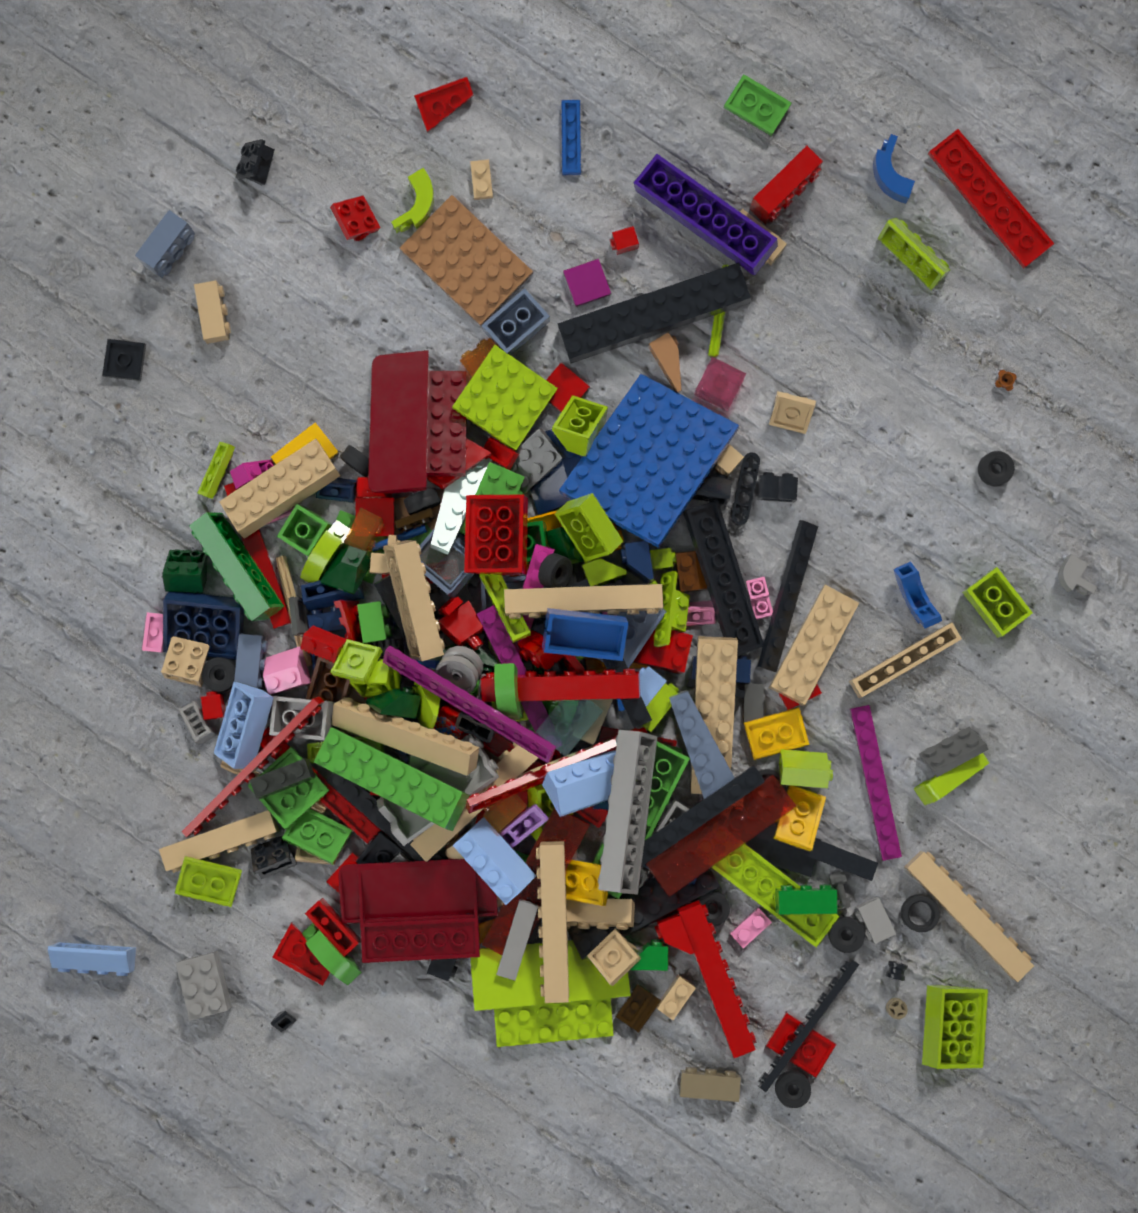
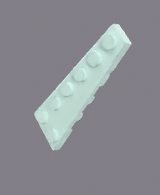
(453, 507)

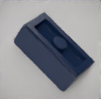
(338, 490)

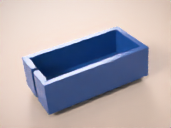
(585, 634)

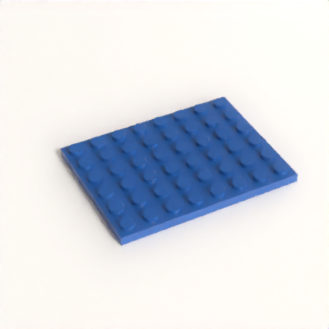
(650, 459)

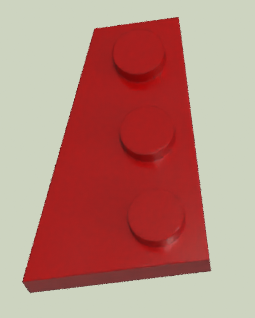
(442, 101)
(474, 455)

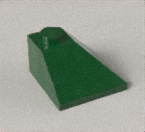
(347, 569)
(396, 702)

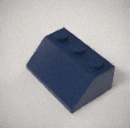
(638, 560)

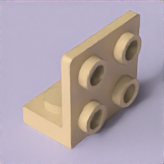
(185, 661)

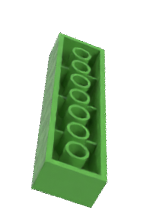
(666, 773)
(391, 779)

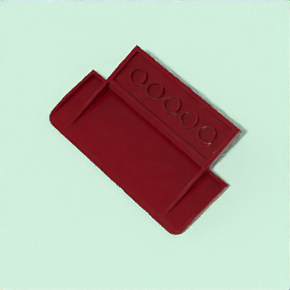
(414, 423)
(416, 908)

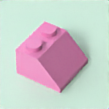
(286, 671)

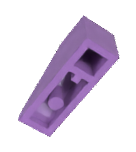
(523, 825)

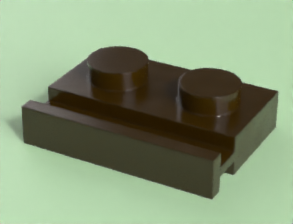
(408, 523)
(638, 1008)

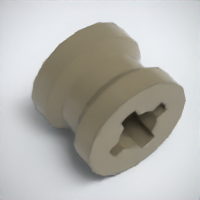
(900, 1009)

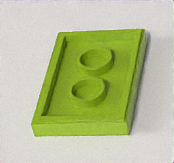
(208, 881)

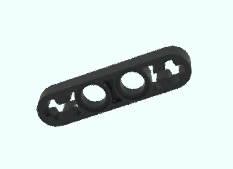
(747, 489)

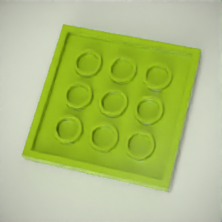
(504, 398)

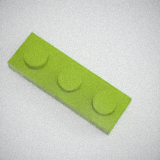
(216, 470)

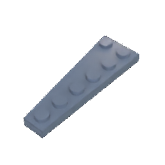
(703, 751)

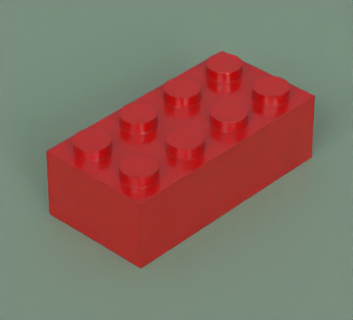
(786, 184)

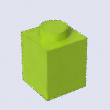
(662, 559)

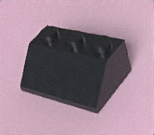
(714, 489)

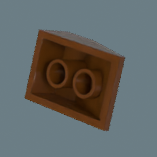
(689, 573)
(326, 685)

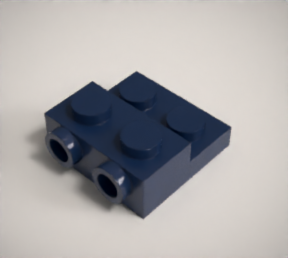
(327, 621)

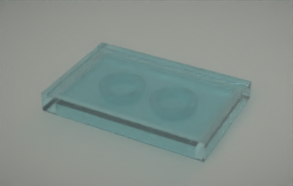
(569, 723)

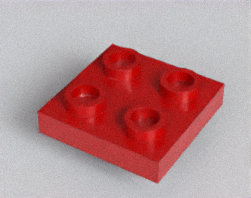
(355, 218)

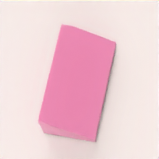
(700, 613)

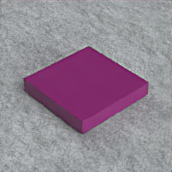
(587, 282)

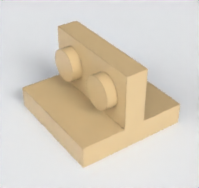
(792, 412)
(614, 957)

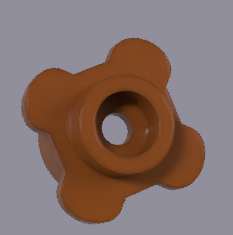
(1011, 377)

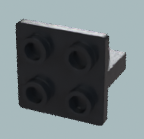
(255, 162)
(272, 857)

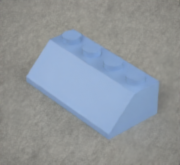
(243, 725)
(580, 783)
(494, 860)
(92, 957)

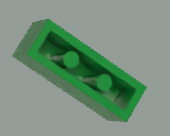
(805, 900)

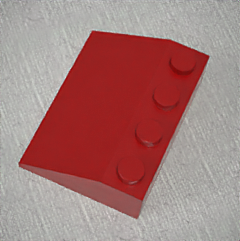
(496, 534)

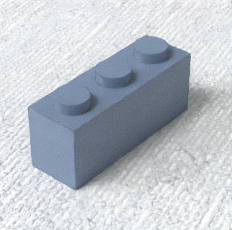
(250, 660)

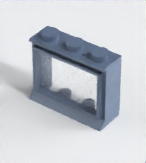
(445, 569)

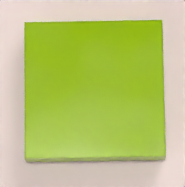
(356, 661)

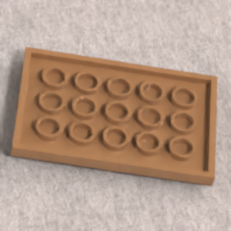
(466, 260)

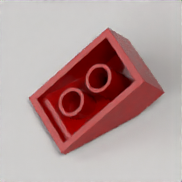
(669, 657)

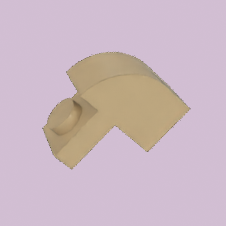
(378, 561)

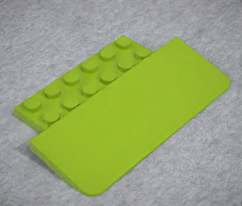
(521, 1011)

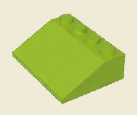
(913, 253)
(954, 1027)

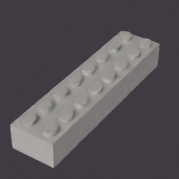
(627, 812)

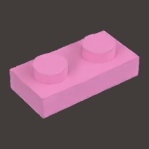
(153, 633)
(750, 927)

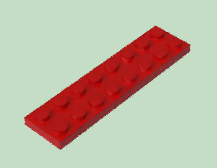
(990, 198)

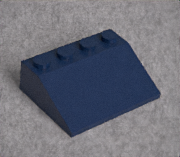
(546, 492)
(203, 620)

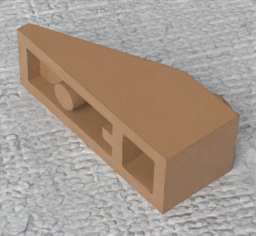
(667, 356)

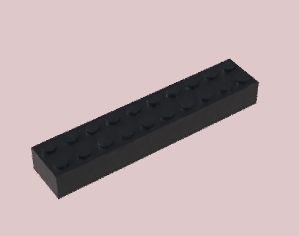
(654, 313)

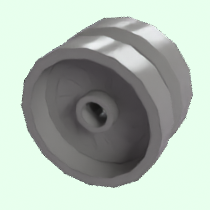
(461, 667)

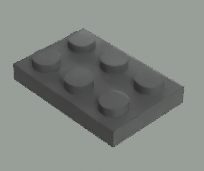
(536, 459)
(953, 751)

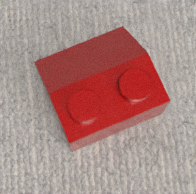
(674, 932)

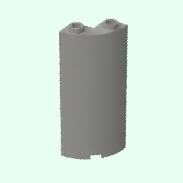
(408, 825)

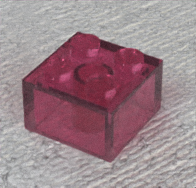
(719, 384)

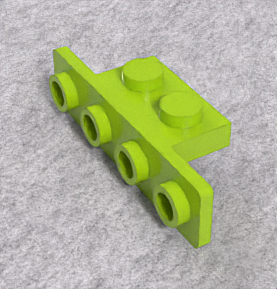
(676, 605)

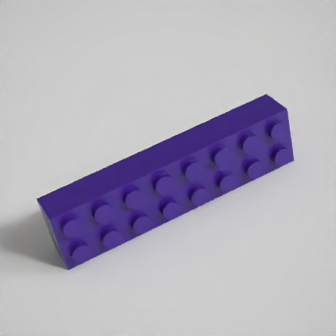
(705, 214)

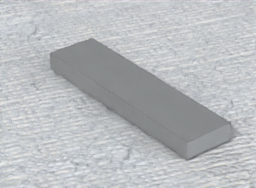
(517, 939)

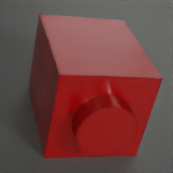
(624, 240)
(213, 705)

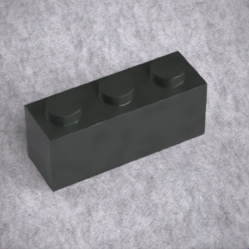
(282, 778)

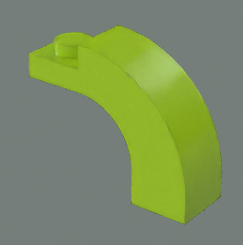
(423, 204)
(324, 552)

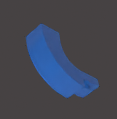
(887, 178)
(915, 595)

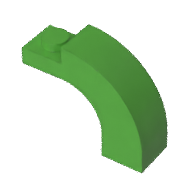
(507, 691)
(341, 967)

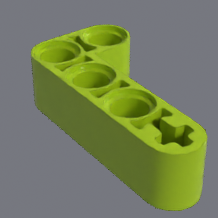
(937, 787)

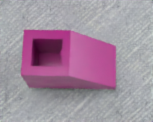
(248, 471)

